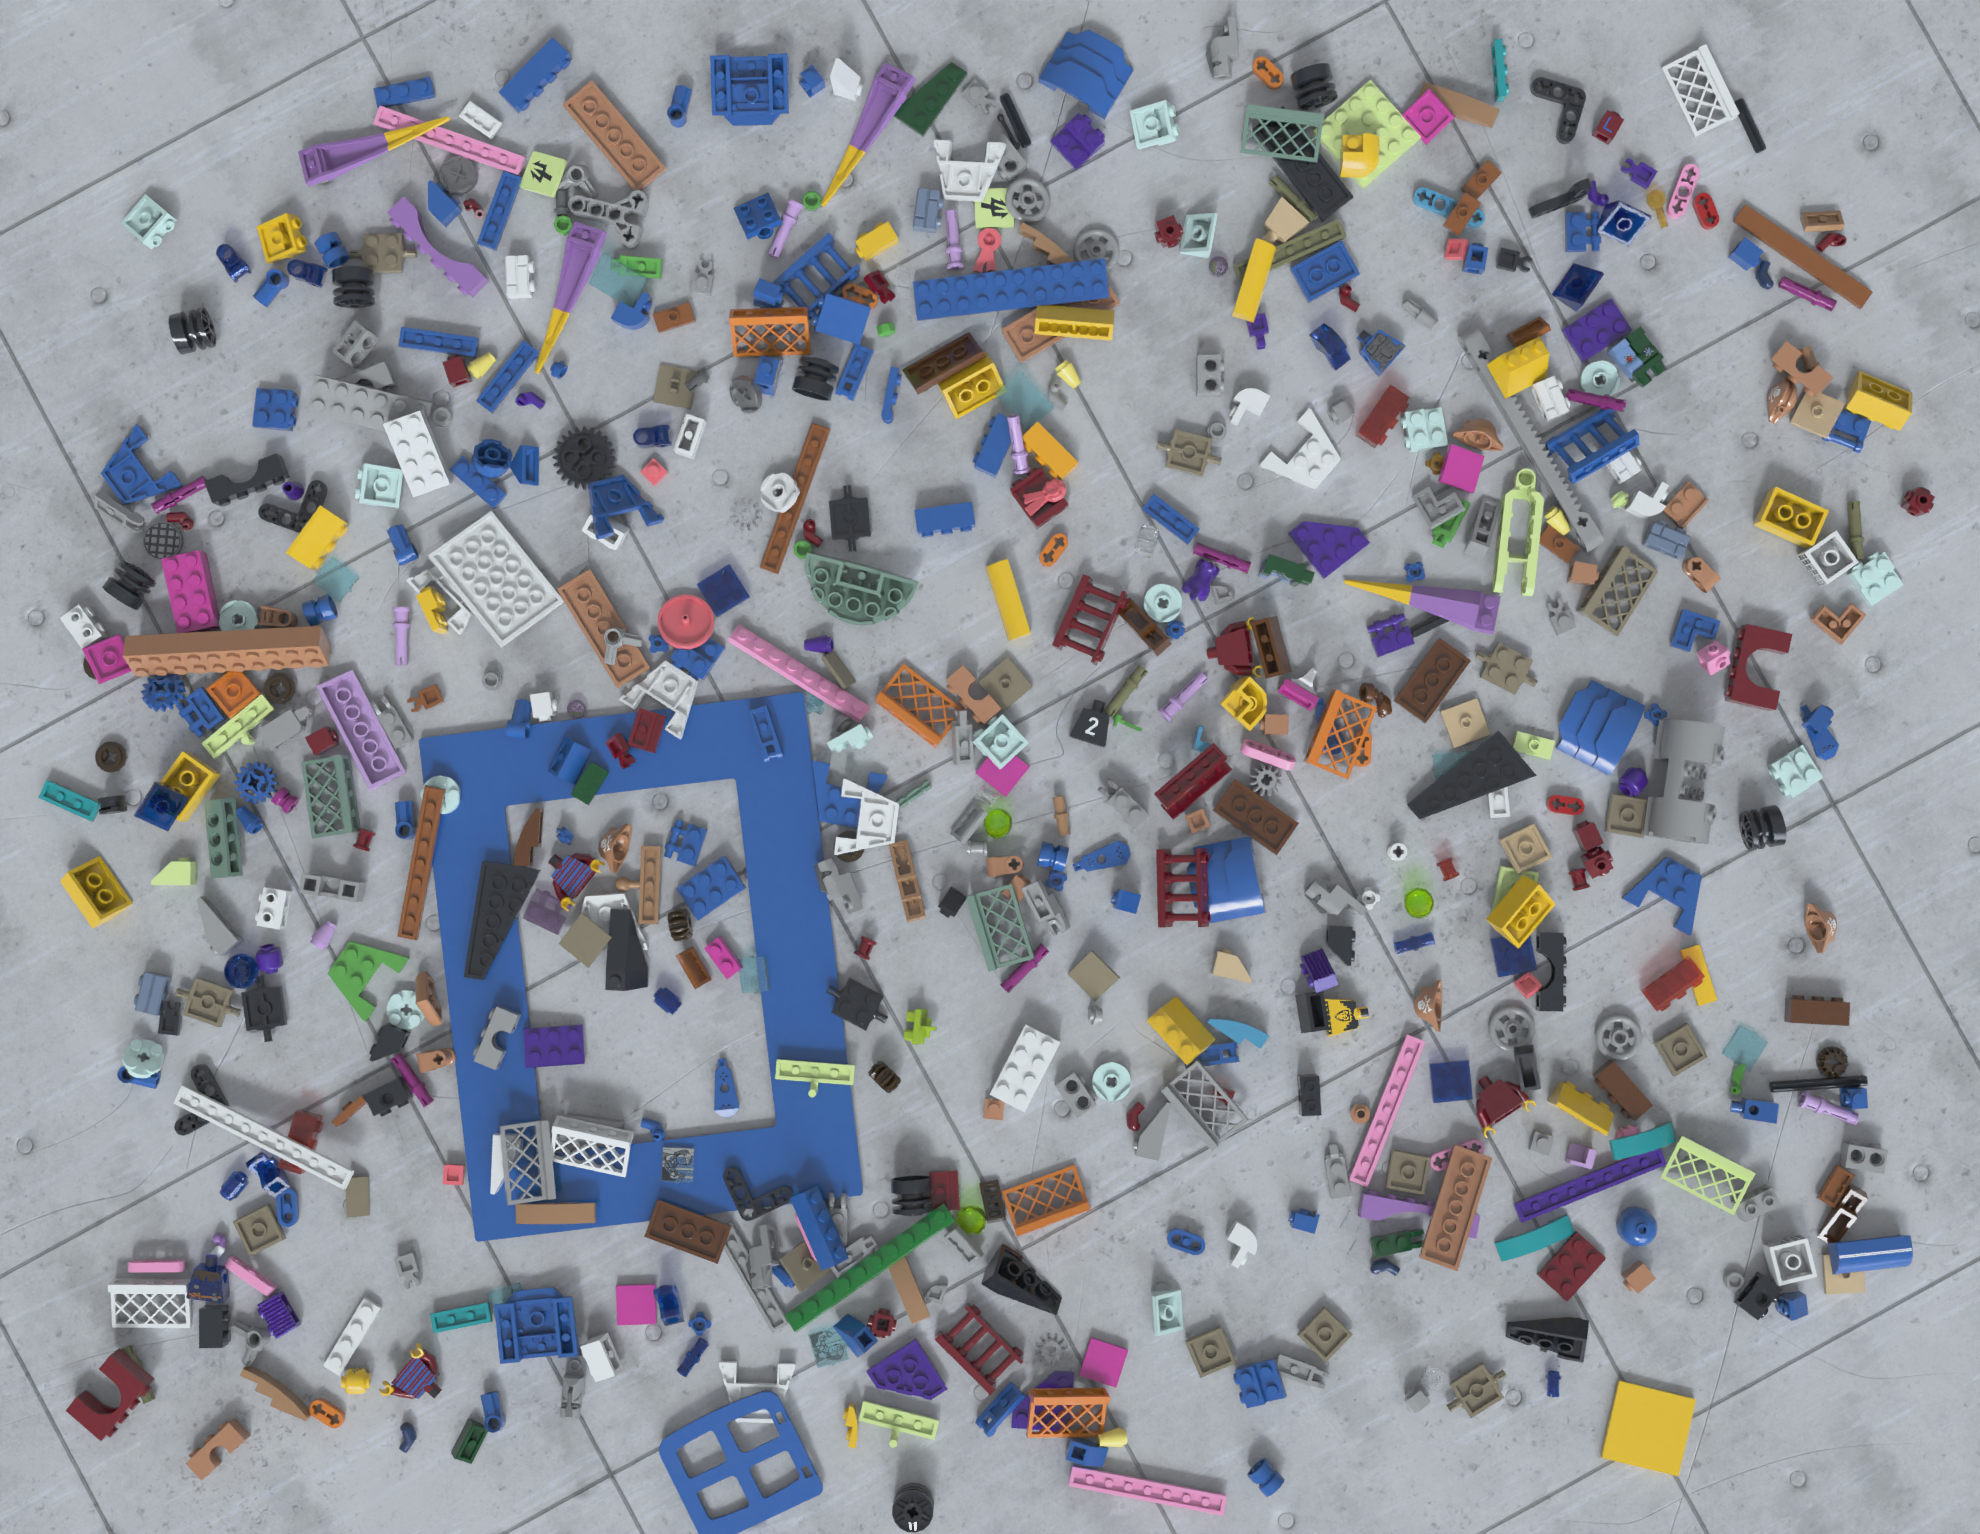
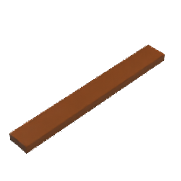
(1802, 256)
(788, 520)
(421, 862)

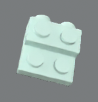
(1154, 124)
(148, 222)
(1424, 429)
(379, 485)
(1875, 578)
(856, 737)
(999, 741)
(1794, 772)

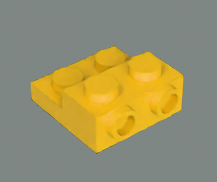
(281, 238)
(432, 606)

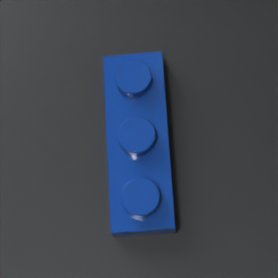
(404, 92)
(478, 483)
(1170, 519)

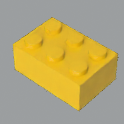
(1791, 517)
(191, 778)

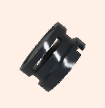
(112, 804)

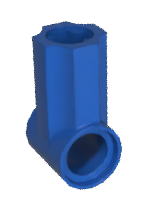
(679, 104)
(268, 289)
(404, 549)
(519, 724)
(405, 817)
(151, 1082)
(492, 1409)

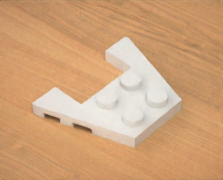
(967, 179)
(1312, 461)
(459, 619)
(670, 688)
(875, 822)
(598, 908)
(739, 1390)

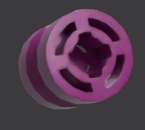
(285, 800)

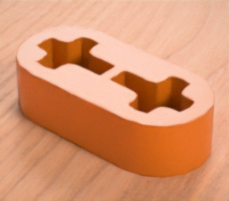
(1264, 76)
(862, 292)
(1050, 547)
(1366, 749)
(330, 1409)

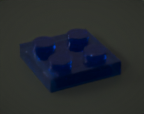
(723, 590)
(1510, 959)
(1450, 1081)

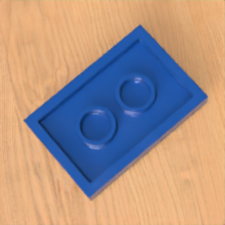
(1324, 271)
(711, 888)

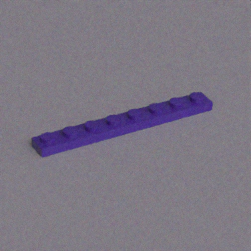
(1588, 1184)

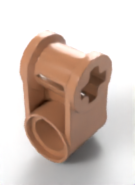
(1702, 576)
(274, 617)
(1000, 865)
(435, 1059)

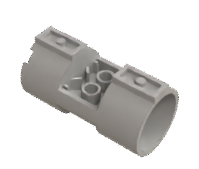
(1688, 749)

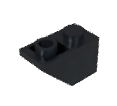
(951, 902)
(1339, 941)
(390, 1041)

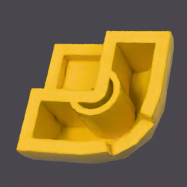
(1359, 155)
(1245, 702)

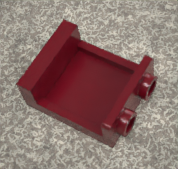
(1035, 483)

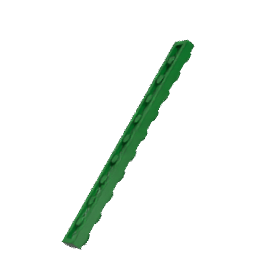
(870, 1267)

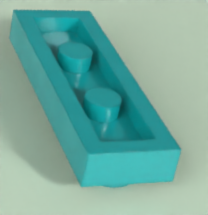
(1500, 70)
(69, 800)
(461, 1317)

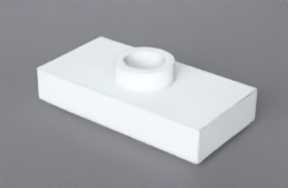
(480, 120)

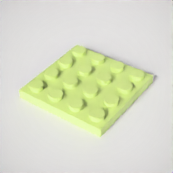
(1374, 114)

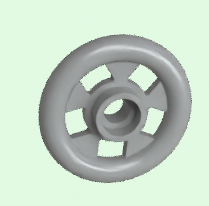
(1036, 187)
(1095, 234)
(1511, 1012)
(1627, 1023)

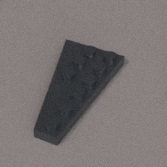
(1483, 771)
(497, 905)

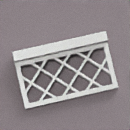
(1717, 86)
(592, 1133)
(146, 1287)

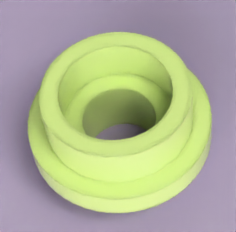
(1619, 499)

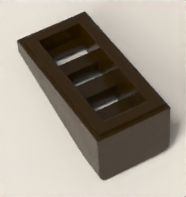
(997, 1218)

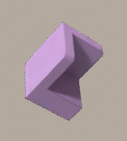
(1580, 1155)

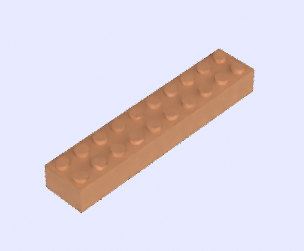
(227, 651)

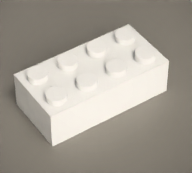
(417, 453)
(1024, 1067)

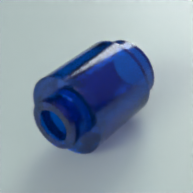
(667, 1000)
(234, 1185)

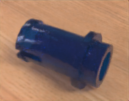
(1553, 1383)

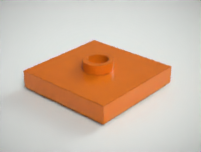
(233, 692)

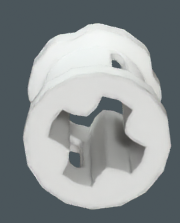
(1400, 847)

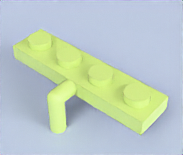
(239, 727)
(814, 1073)
(898, 1420)

